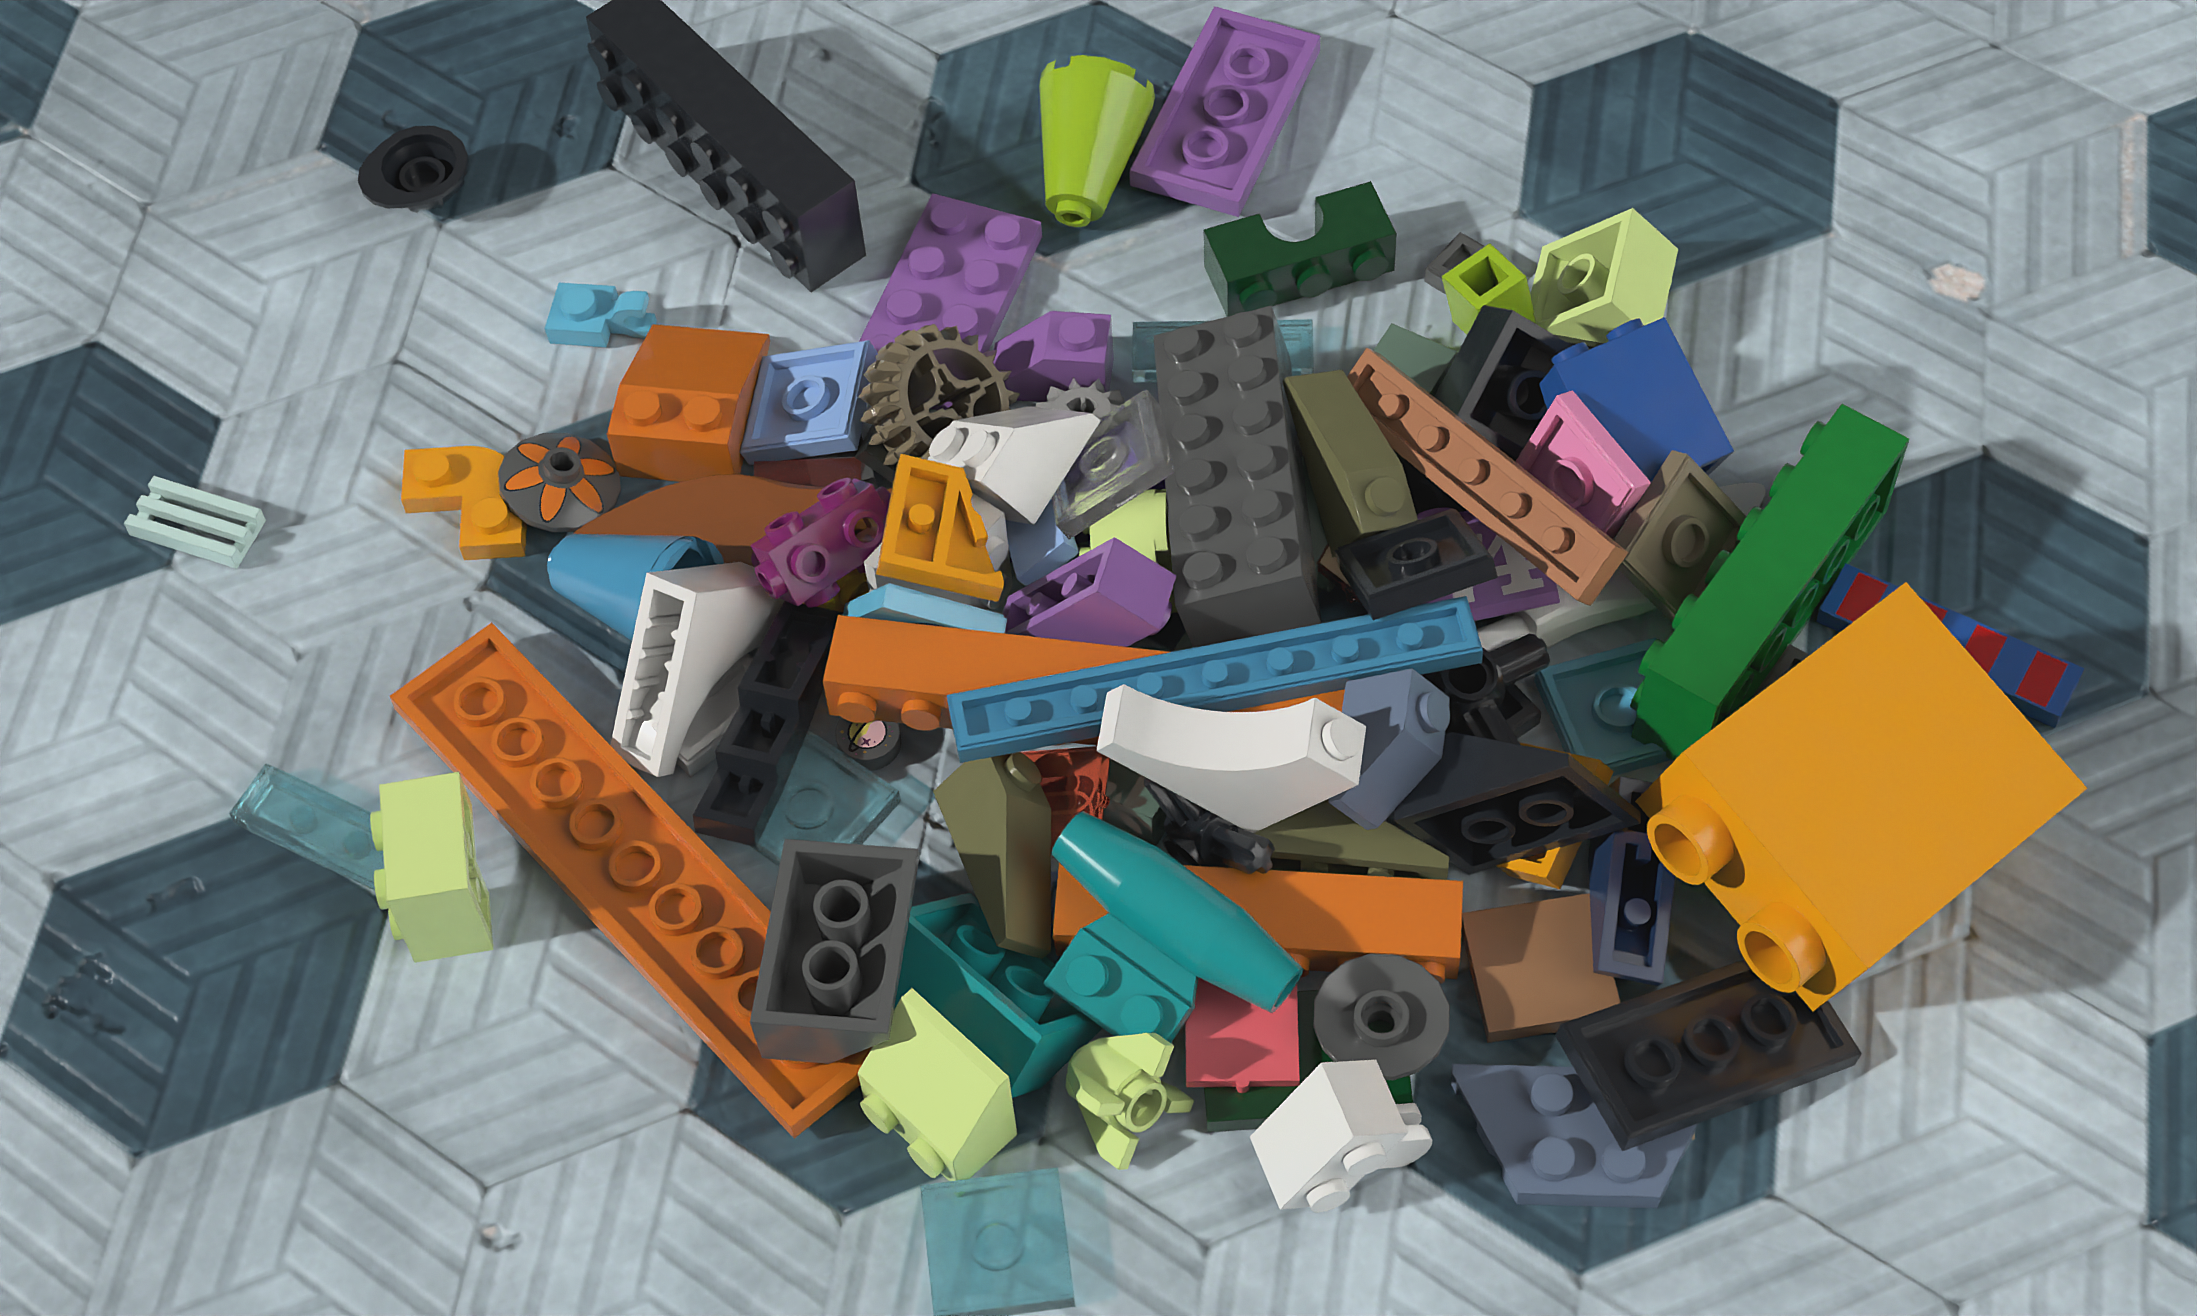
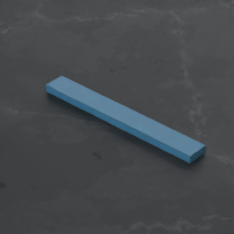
(1216, 676)

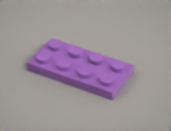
(1225, 111)
(956, 272)

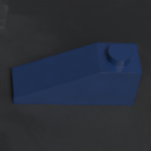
(1629, 898)

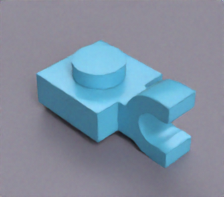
(592, 312)

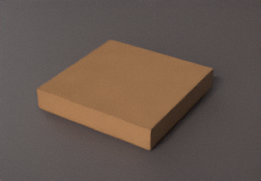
(1534, 966)

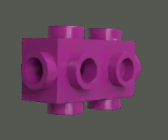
(817, 547)

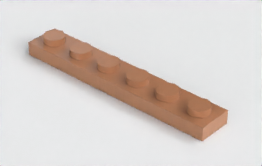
(1486, 480)

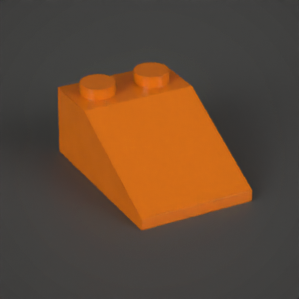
(685, 403)

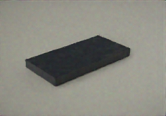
(1700, 1051)

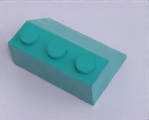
(990, 992)

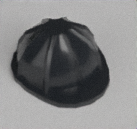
(414, 169)

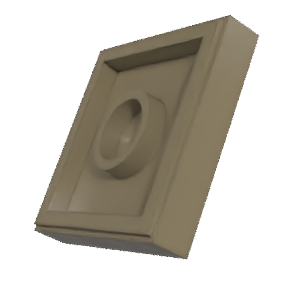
(1677, 533)

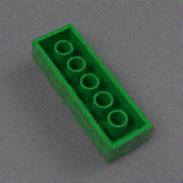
(1769, 582)

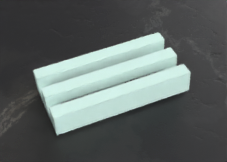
(200, 513)

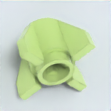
(1122, 1091)

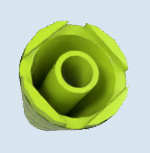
(1088, 133)

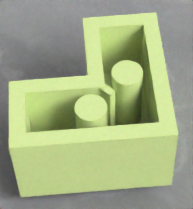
(431, 868)

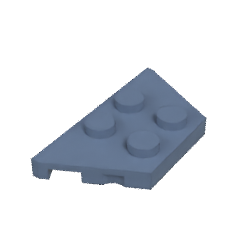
(1557, 1142)

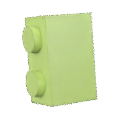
(1603, 278)
(937, 1092)

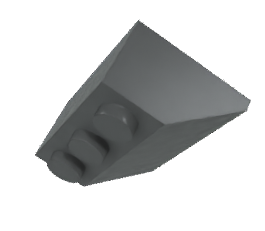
(833, 950)

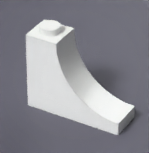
(683, 642)
(1236, 763)

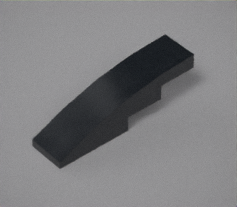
(769, 726)

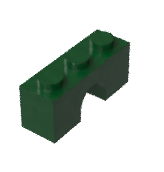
(1259, 270)

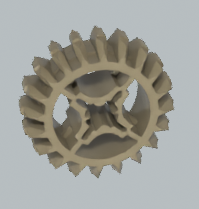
(927, 371)

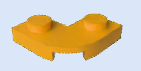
(464, 481)

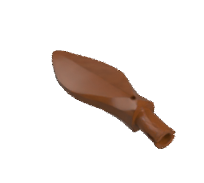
(715, 508)

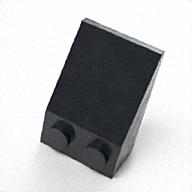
(1498, 377)
(1508, 803)

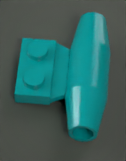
(1159, 937)

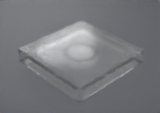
(1115, 466)

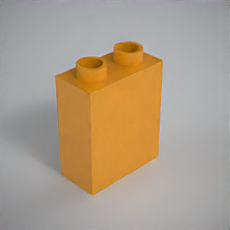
(1855, 798)

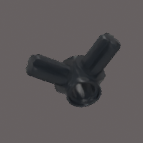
(1498, 669)
(1206, 839)

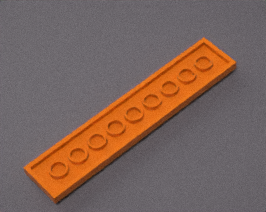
(616, 856)

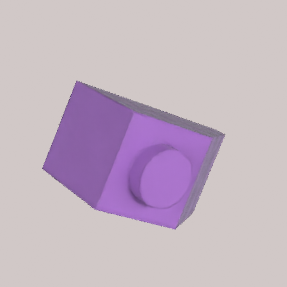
(1055, 351)

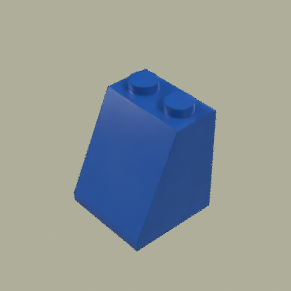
(1642, 396)

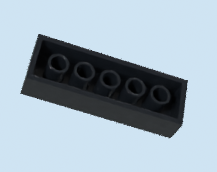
(727, 139)

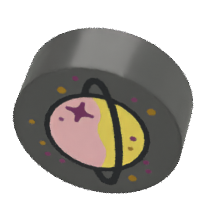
(869, 743)

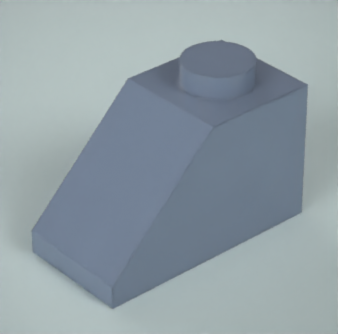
(1401, 742)

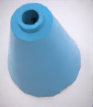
(609, 570)

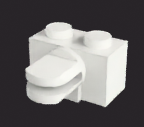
(1335, 1134)

